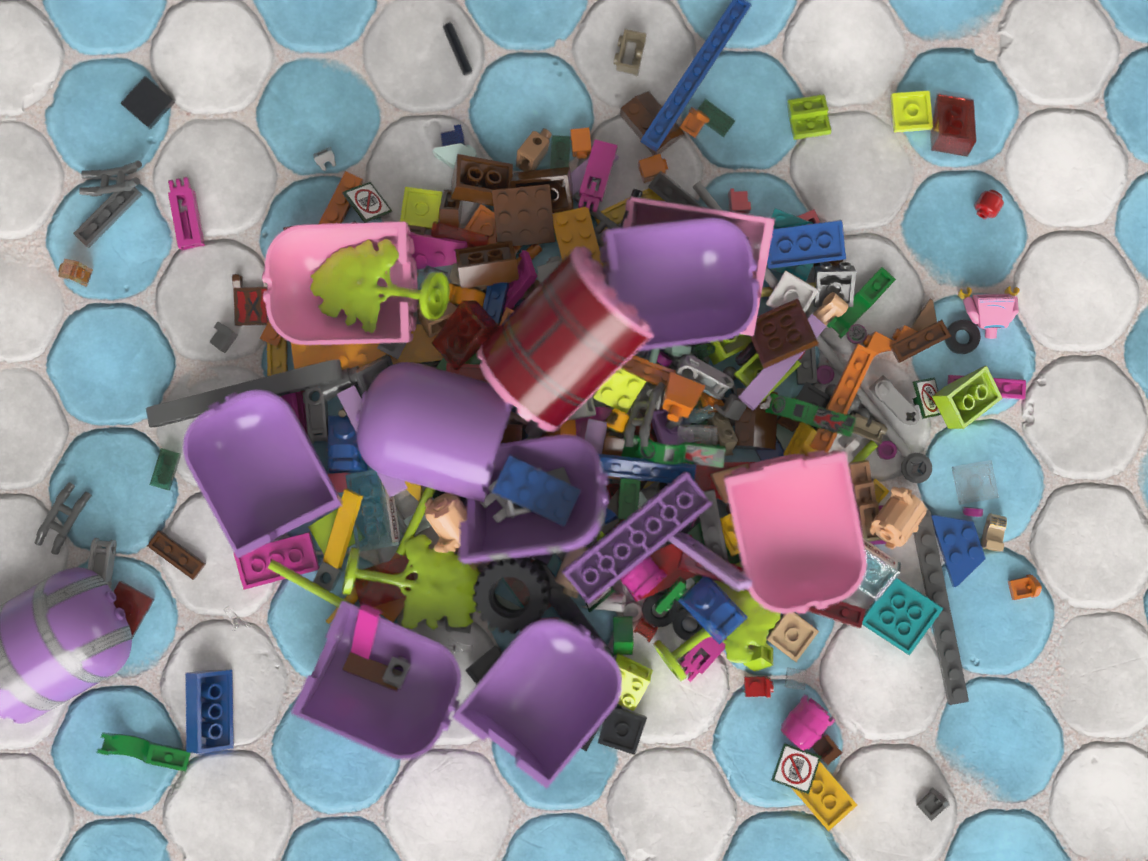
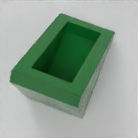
(623, 635)

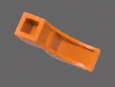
(881, 343)

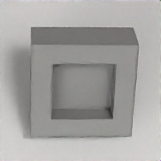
(324, 156)

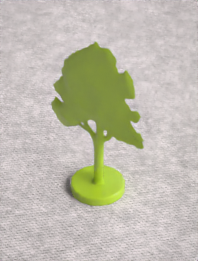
(351, 279)
(441, 588)
(750, 632)

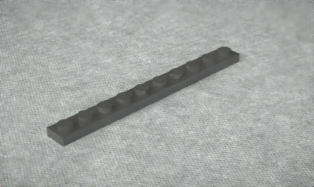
(943, 625)

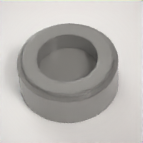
(633, 609)

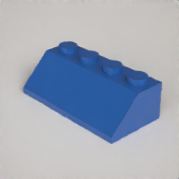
(209, 711)

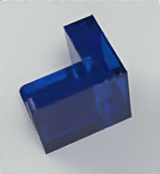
(453, 137)

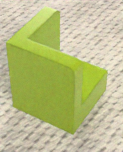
(761, 658)

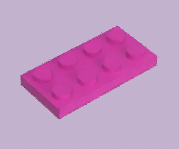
(293, 552)

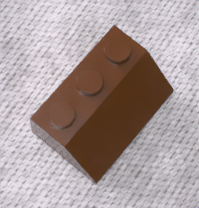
(640, 114)
(476, 178)
(560, 185)
(486, 264)
(756, 427)

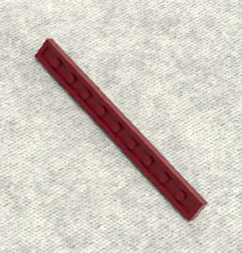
(838, 611)

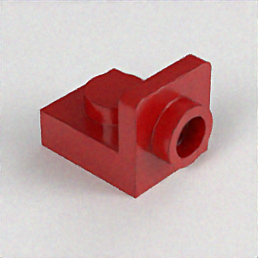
(758, 686)

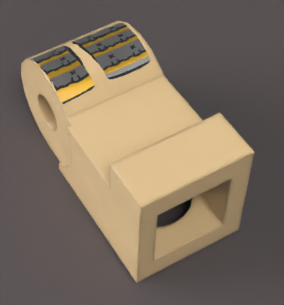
(994, 532)

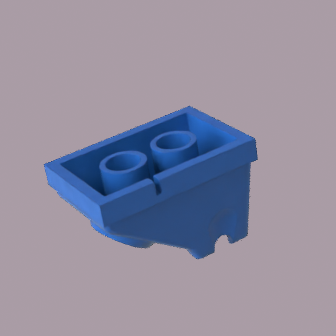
(343, 447)
(713, 609)

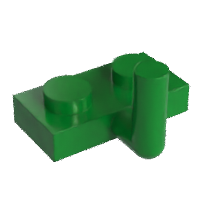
(674, 592)

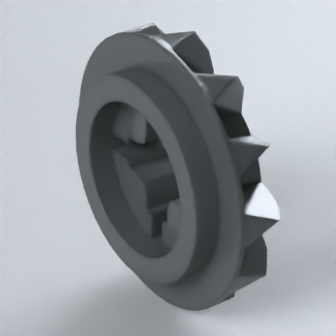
(925, 467)

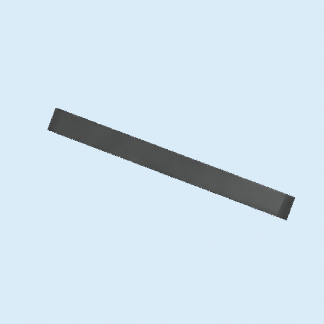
(279, 384)

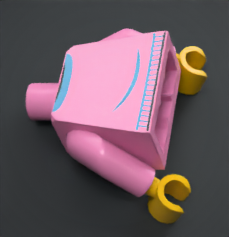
(991, 310)

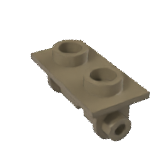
(872, 431)

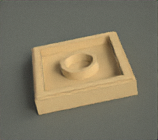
(792, 635)

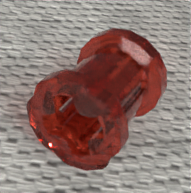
(645, 629)

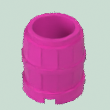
(643, 578)
(806, 723)

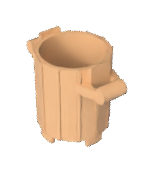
(445, 517)
(898, 518)

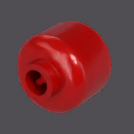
(989, 204)

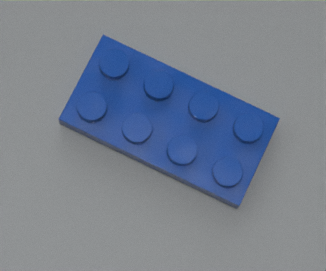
(806, 244)
(536, 491)

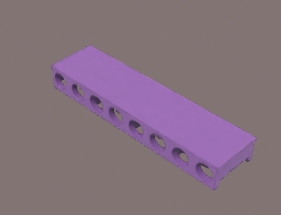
(636, 537)

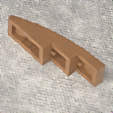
(864, 496)

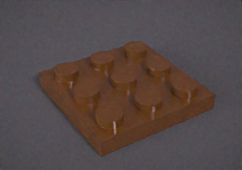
(524, 214)
(782, 333)

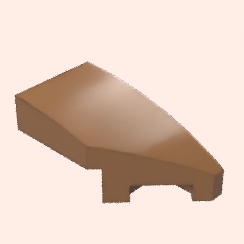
(926, 317)

